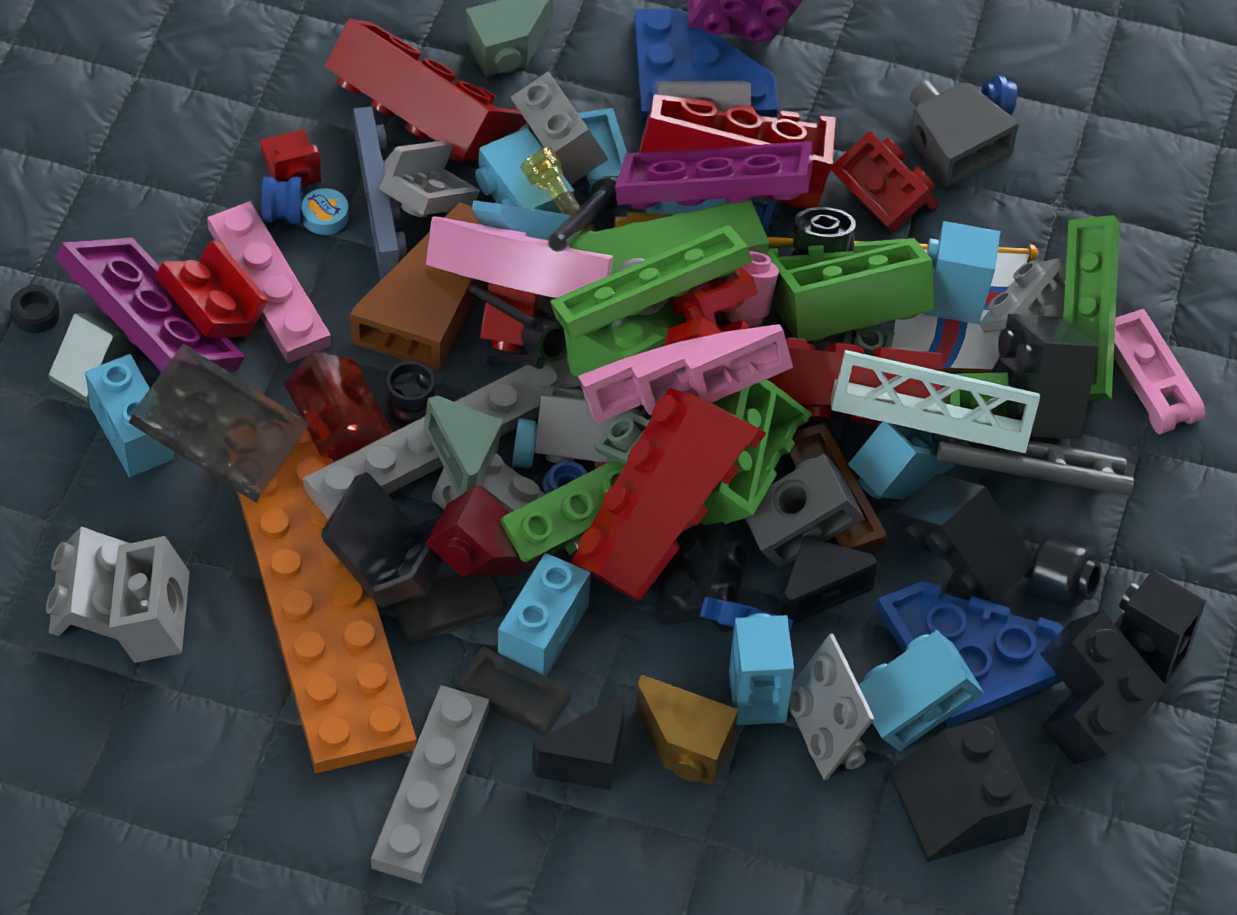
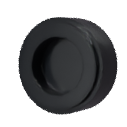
(35, 309)

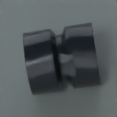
(823, 227)

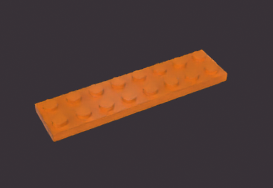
(325, 626)

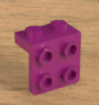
(747, 18)

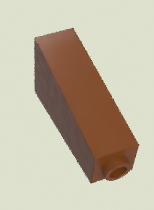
(416, 307)

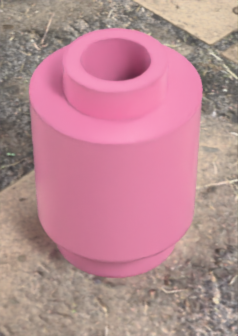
(765, 279)

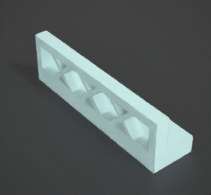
(932, 413)

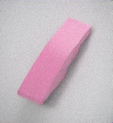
(512, 258)
(699, 366)

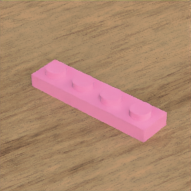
(289, 311)

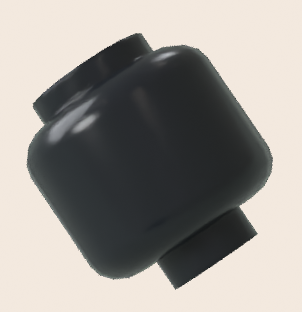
(1064, 572)

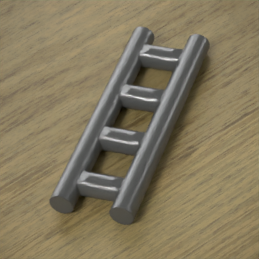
(1041, 462)

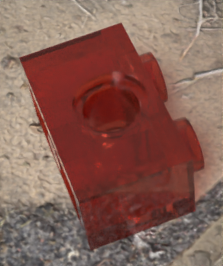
(336, 404)

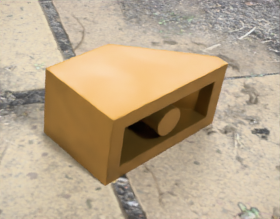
(686, 729)

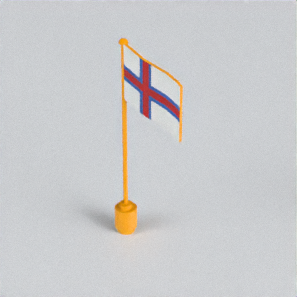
(962, 343)

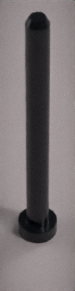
(602, 198)

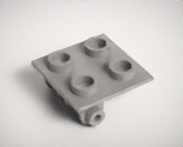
(830, 710)

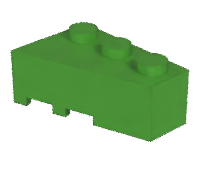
(852, 289)
(776, 415)

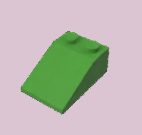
(620, 340)

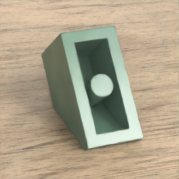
(507, 33)

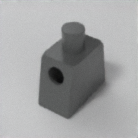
(959, 131)

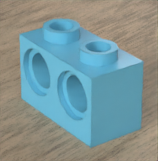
(761, 669)

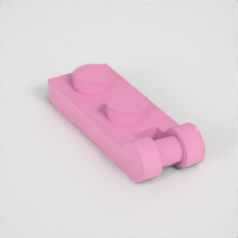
(1155, 373)

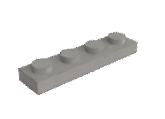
(430, 784)

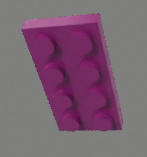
(715, 173)
(126, 289)

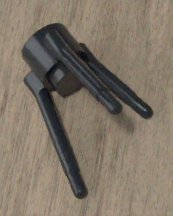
(540, 336)

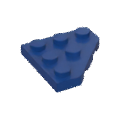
(679, 53)
(994, 644)

